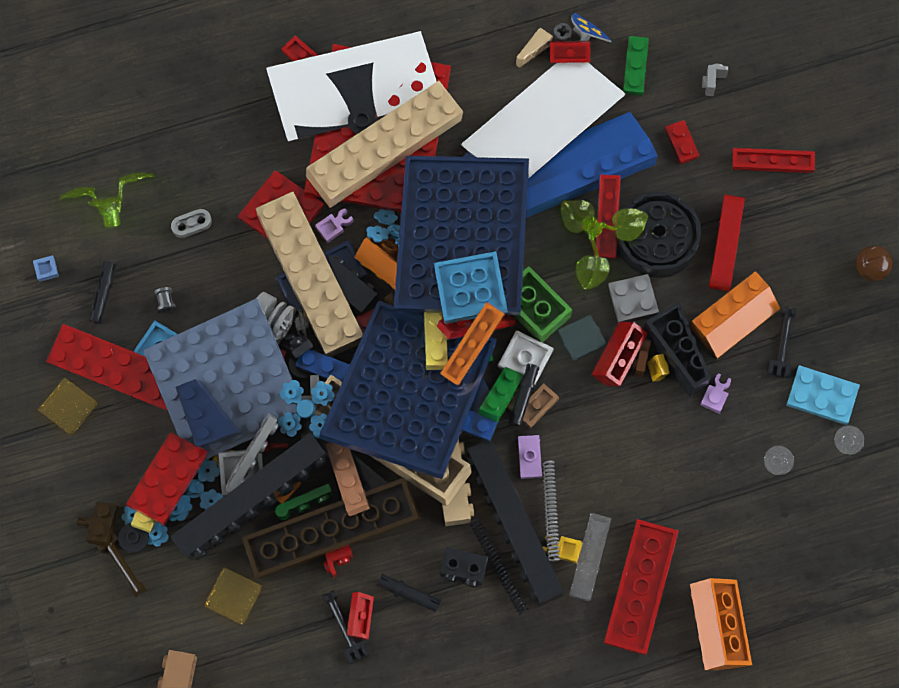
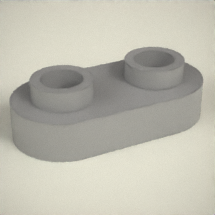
(191, 223)

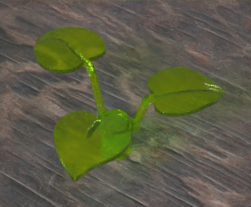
(107, 205)
(580, 216)

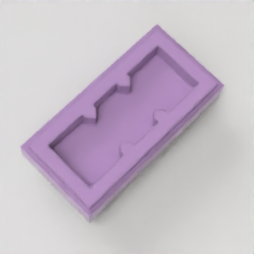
(530, 457)

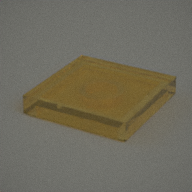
(67, 406)
(233, 596)

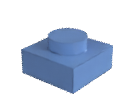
(46, 268)

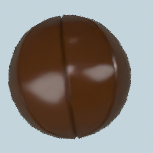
(874, 263)

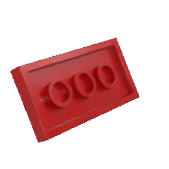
(167, 479)

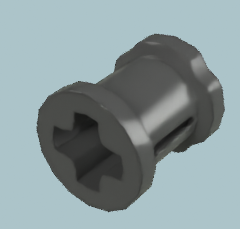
(558, 30)
(164, 300)

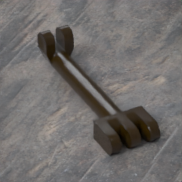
(136, 587)

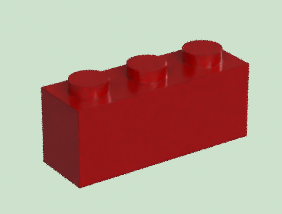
(619, 354)

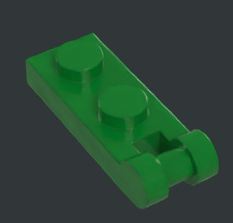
(303, 502)

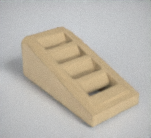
(535, 46)

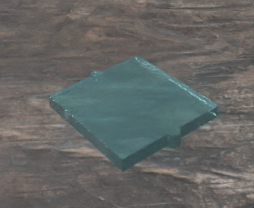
(582, 337)

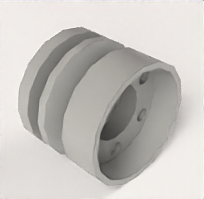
(279, 317)

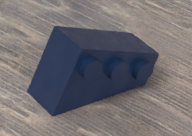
(204, 415)

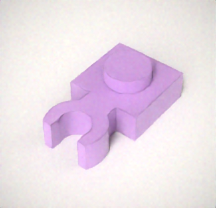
(332, 227)
(715, 396)

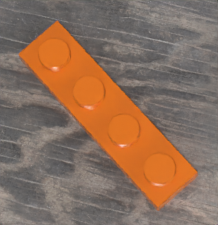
(472, 343)

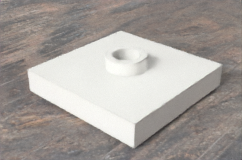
(525, 350)

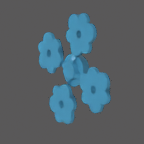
(378, 233)
(305, 407)
(196, 486)
(162, 536)

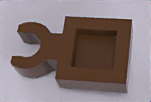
(640, 362)

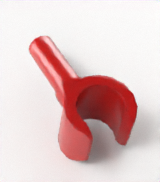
(274, 446)

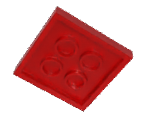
(272, 189)

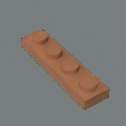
(347, 478)

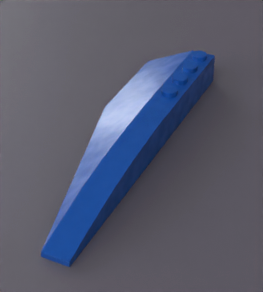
(605, 149)

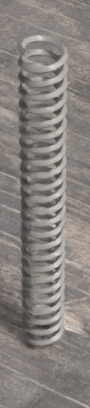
(553, 527)

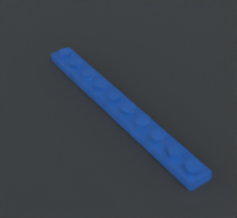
(325, 366)

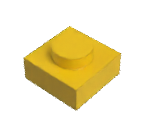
(658, 367)

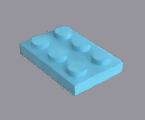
(823, 395)

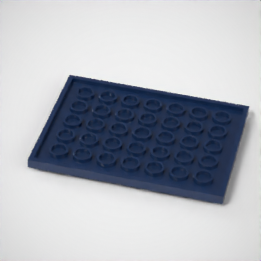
(459, 212)
(396, 405)

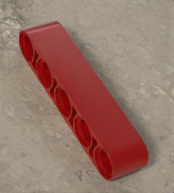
(726, 243)

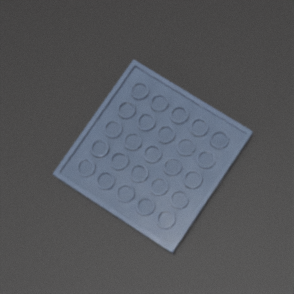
(235, 362)

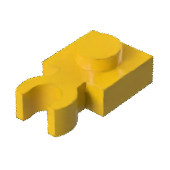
(568, 549)

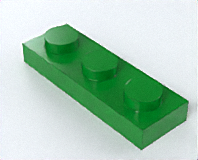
(635, 65)
(501, 394)

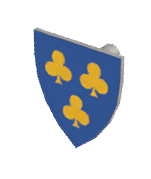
(586, 29)

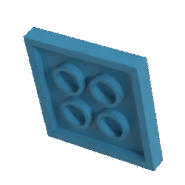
(468, 284)

